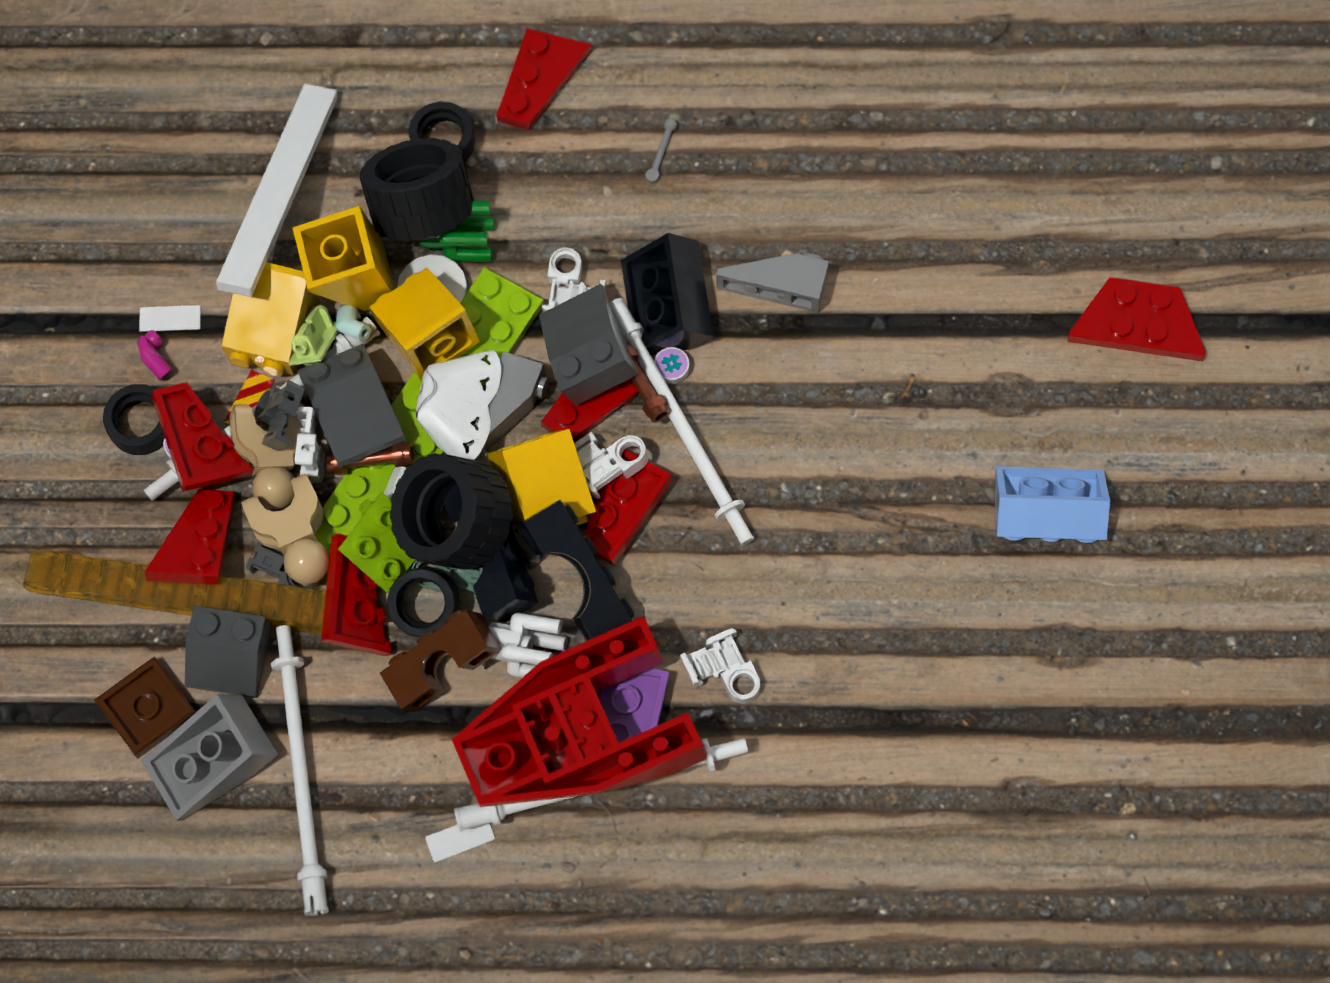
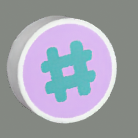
(672, 364)

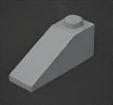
(784, 279)
(518, 391)

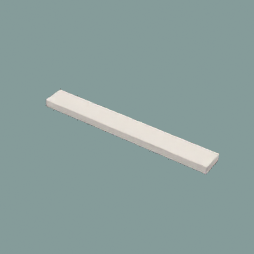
(276, 191)

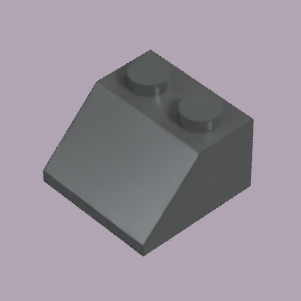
(226, 651)

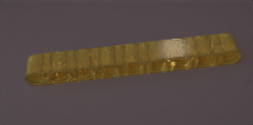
(126, 586)

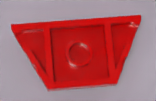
(1139, 319)

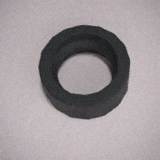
(449, 112)
(116, 405)
(396, 595)

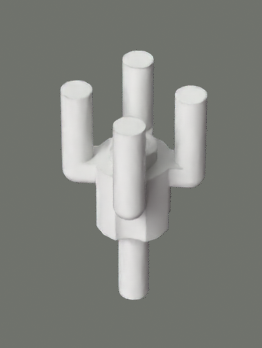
(518, 641)

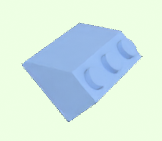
(1051, 503)

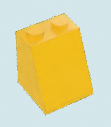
(344, 258)
(424, 321)
(263, 325)
(543, 473)

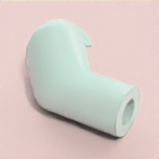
(347, 323)

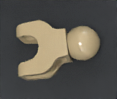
(269, 466)
(293, 532)

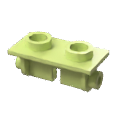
(313, 337)

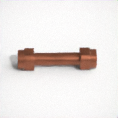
(655, 406)
(400, 454)

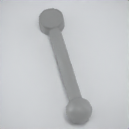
(652, 174)

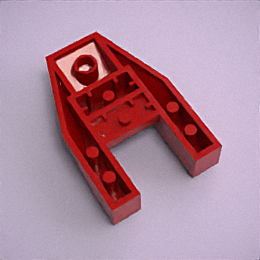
(553, 734)

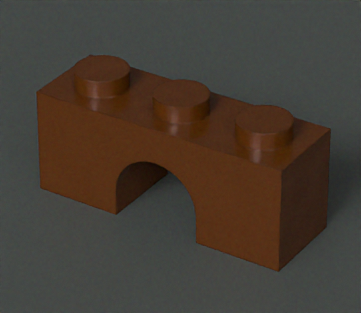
(414, 673)

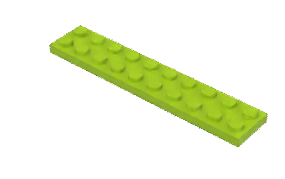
(500, 317)

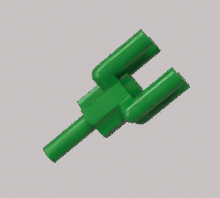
(457, 237)

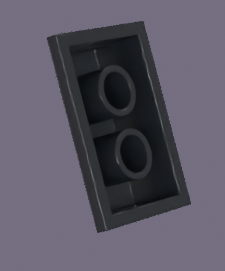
(668, 293)

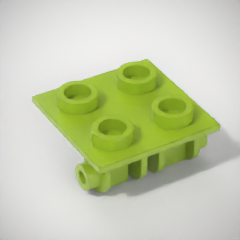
(374, 546)

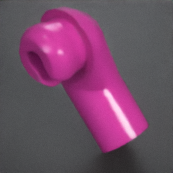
(150, 357)

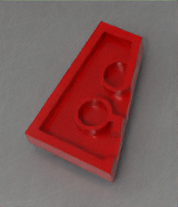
(537, 75)
(590, 413)
(195, 442)
(624, 508)
(197, 541)
(352, 606)

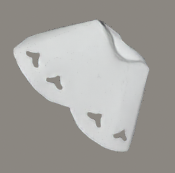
(454, 398)

